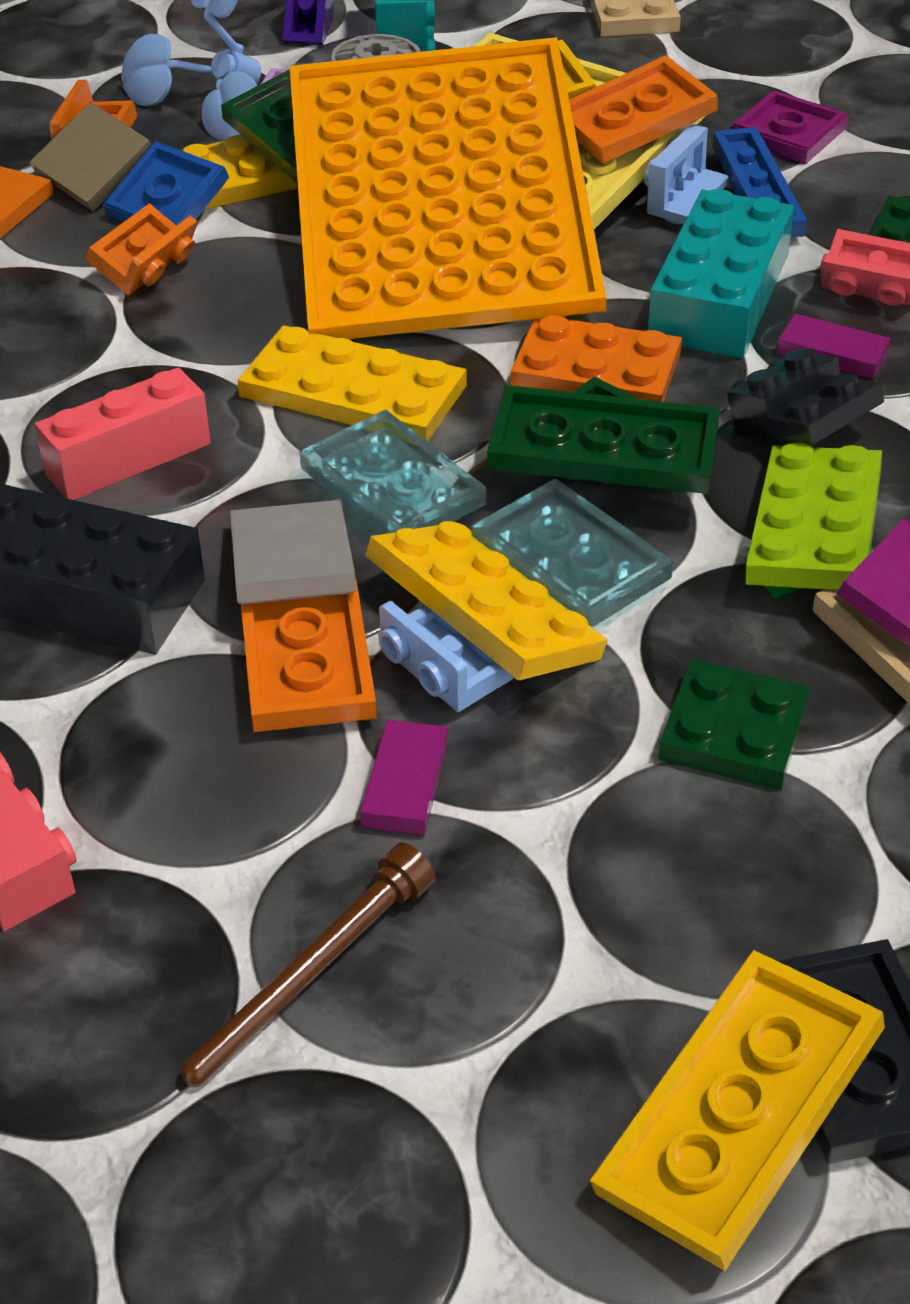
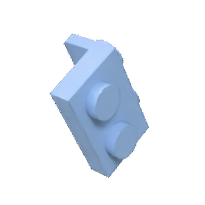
(679, 175)
(438, 656)

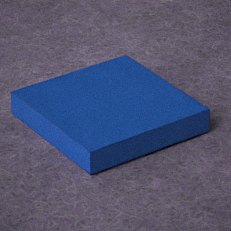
(169, 181)

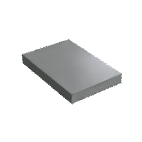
(291, 552)

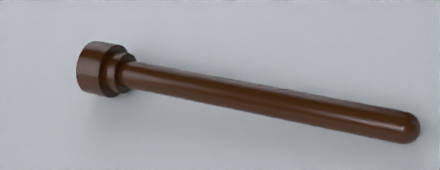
(400, 877)

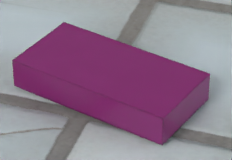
(856, 350)
(405, 777)

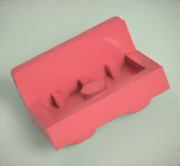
(868, 267)

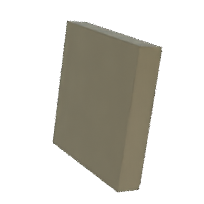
(91, 156)

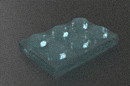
(392, 476)
(574, 551)

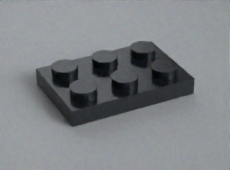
(875, 1105)

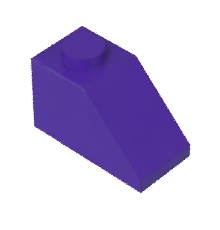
(307, 21)

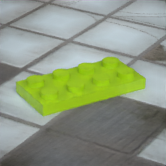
(814, 516)

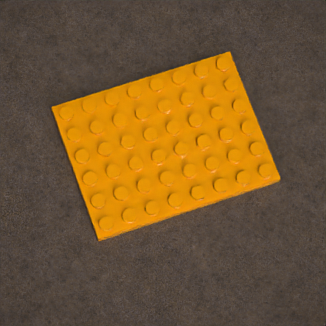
(441, 191)

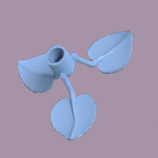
(148, 74)

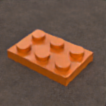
(639, 108)
(570, 352)
(307, 662)

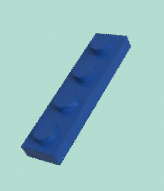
(754, 170)

